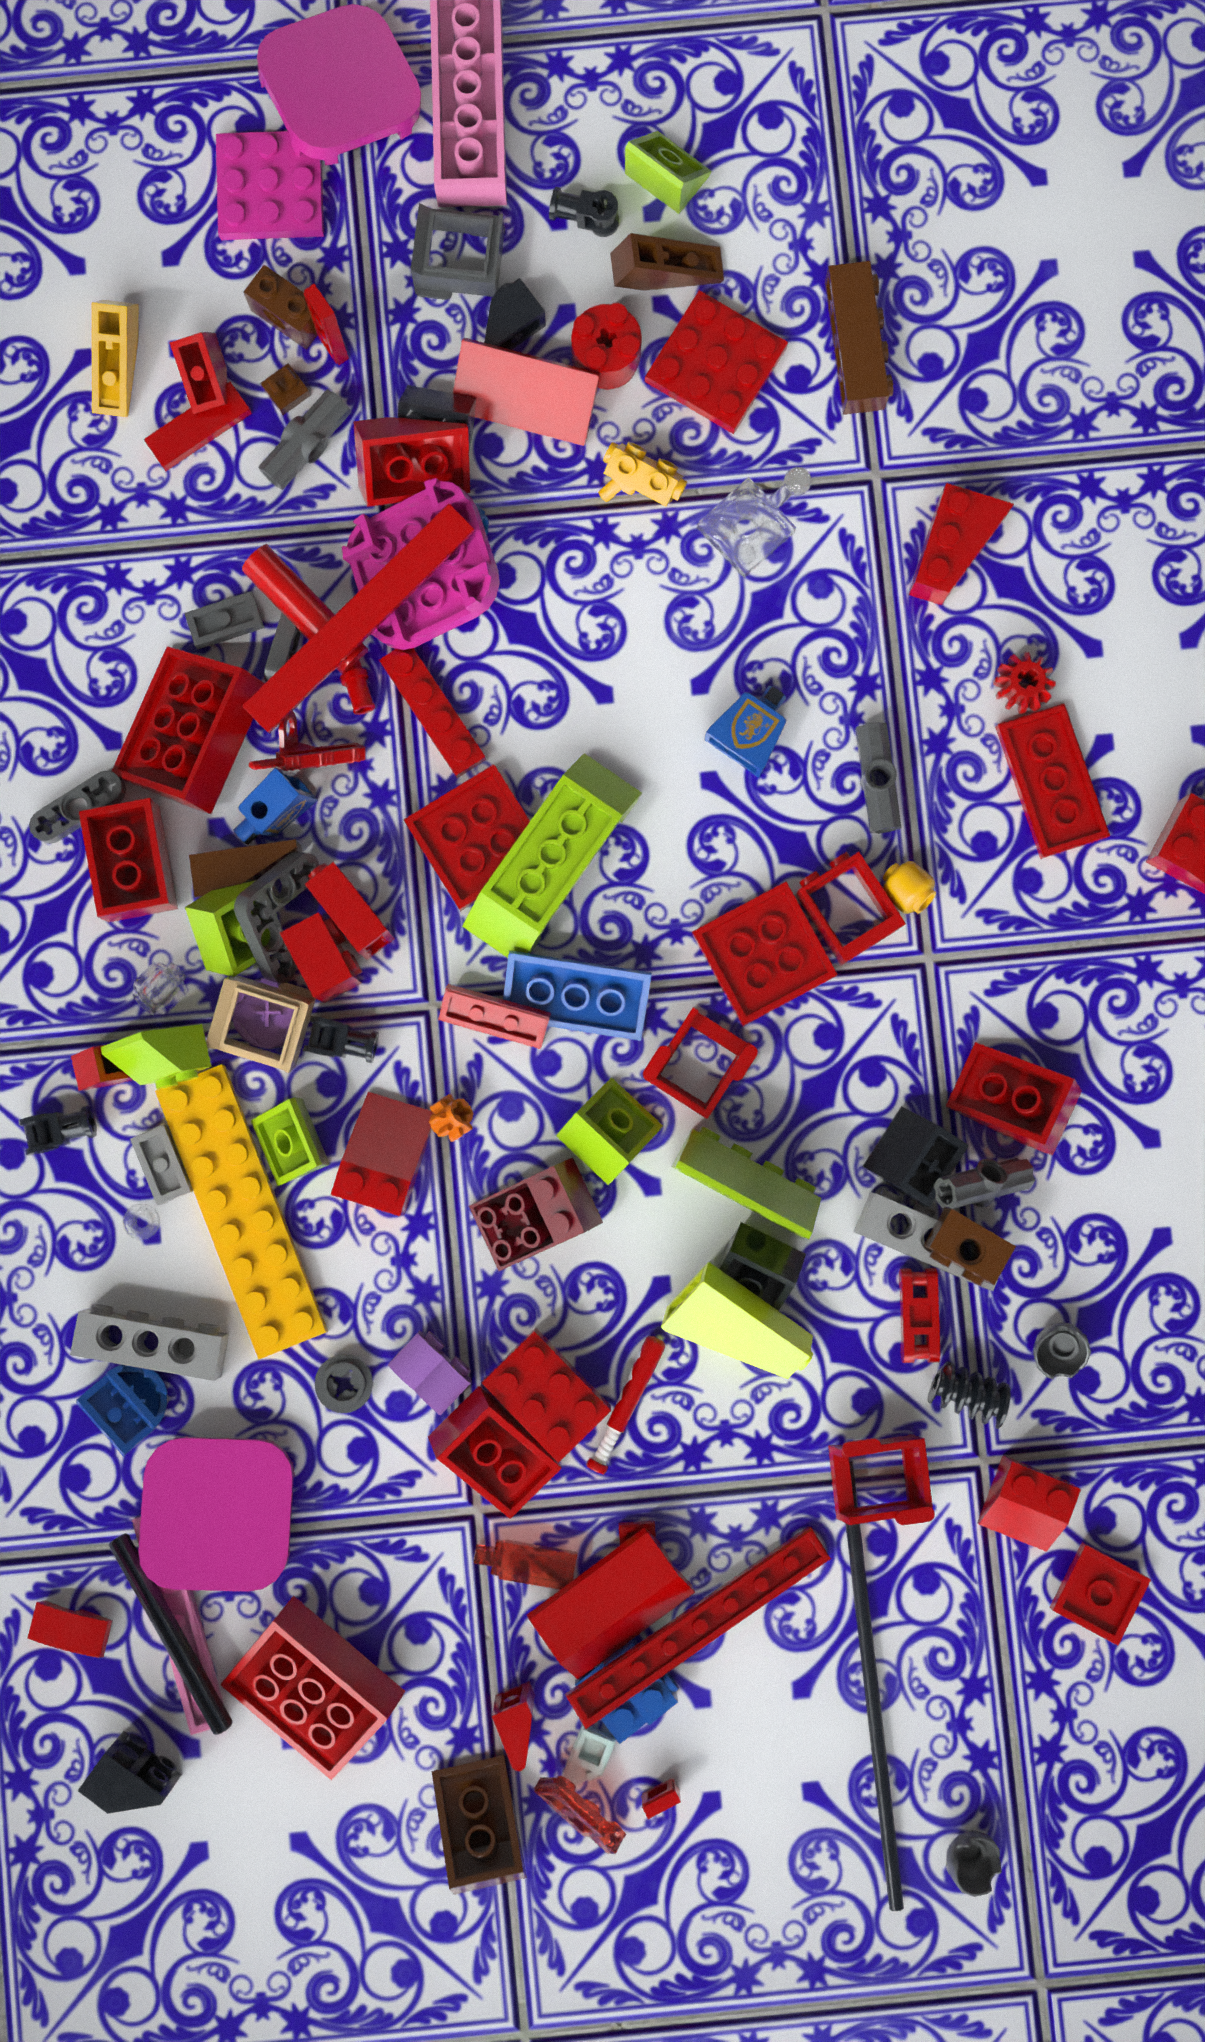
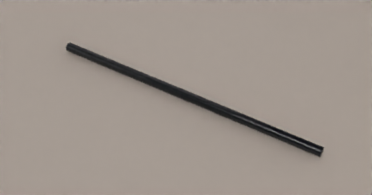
(874, 1711)

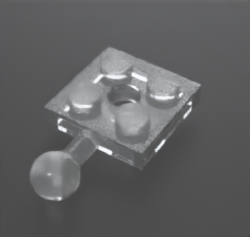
(752, 504)

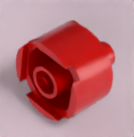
(611, 327)

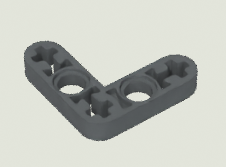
(266, 907)

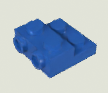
(641, 1708)

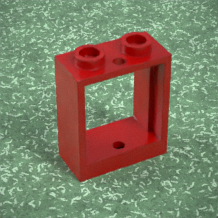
(840, 866)
(348, 910)

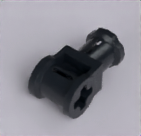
(586, 210)
(334, 1039)
(52, 1130)

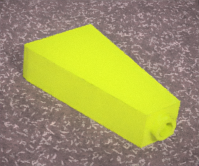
(737, 1323)

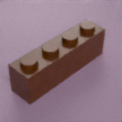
(857, 337)

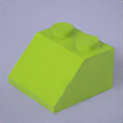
(219, 932)
(161, 1055)
(609, 1131)

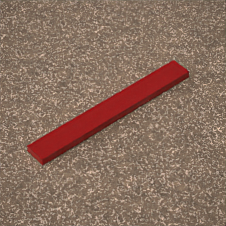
(358, 618)
(697, 1627)

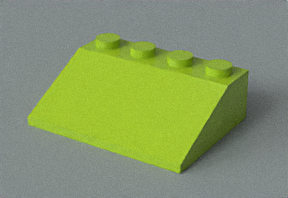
(749, 1183)

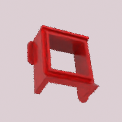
(743, 1050)
(914, 1510)

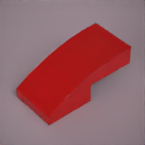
(69, 1629)

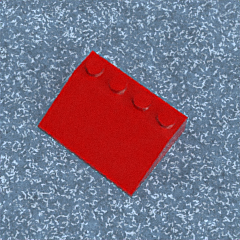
(188, 729)
(313, 1688)

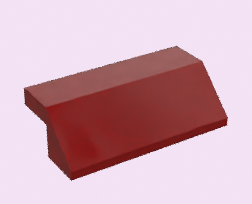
(610, 1603)

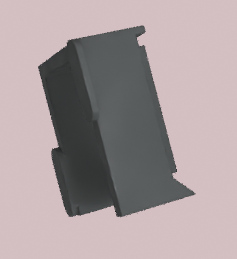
(441, 281)

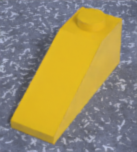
(113, 355)

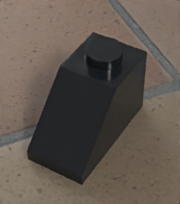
(513, 316)

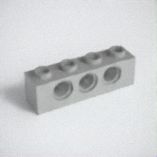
(875, 1225)
(93, 1342)

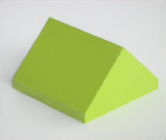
(664, 169)
(289, 1141)

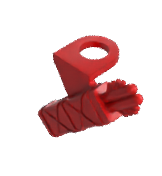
(299, 756)

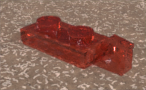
(528, 1563)
(580, 1812)

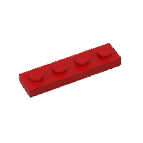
(433, 710)

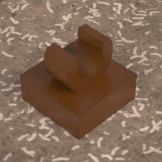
(285, 389)

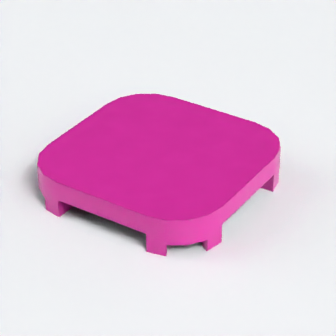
(339, 81)
(453, 593)
(216, 1514)

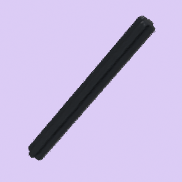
(171, 1635)

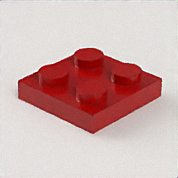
(1100, 1593)

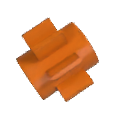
(451, 1117)

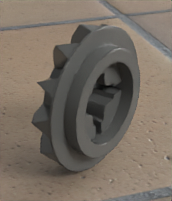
(327, 1387)

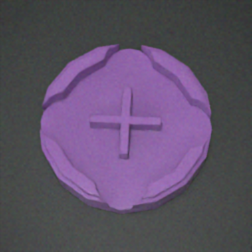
(262, 1021)

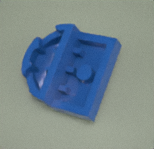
(126, 1405)

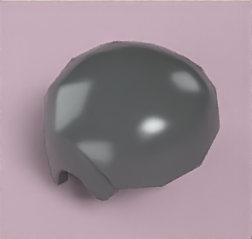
(1061, 1350)
(973, 1862)

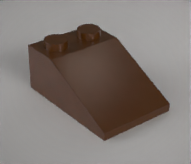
(478, 1825)

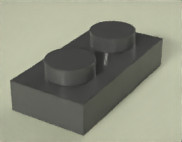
(224, 620)

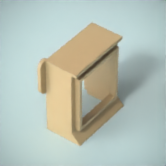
(286, 995)

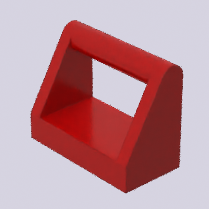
(513, 1720)

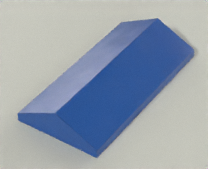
(580, 993)

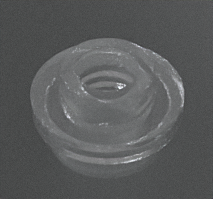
(130, 1221)

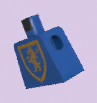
(749, 729)
(273, 805)

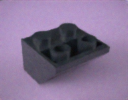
(437, 406)
(915, 1155)
(129, 1777)

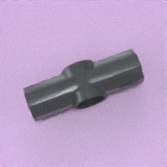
(304, 439)
(876, 756)
(984, 1183)

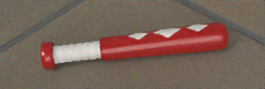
(631, 1393)

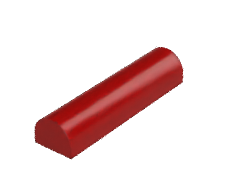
(292, 597)

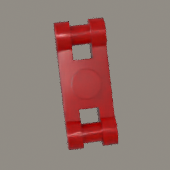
(919, 1315)

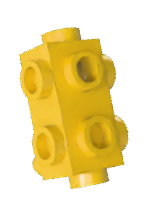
(636, 472)

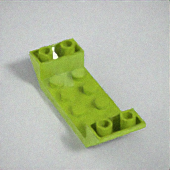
(550, 857)

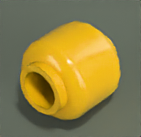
(909, 887)

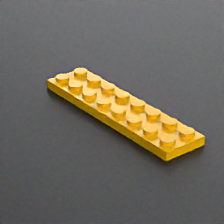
(241, 1212)

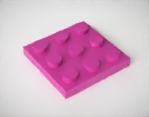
(267, 188)

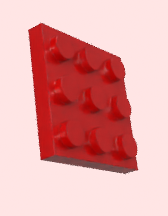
(716, 362)
(469, 833)
(764, 953)

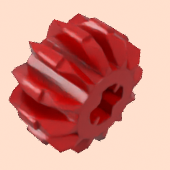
(1035, 691)

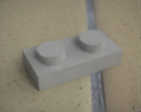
(161, 1164)

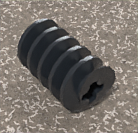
(971, 1392)

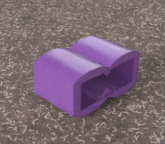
(430, 1371)

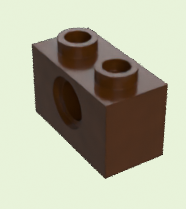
(281, 306)
(990, 1254)

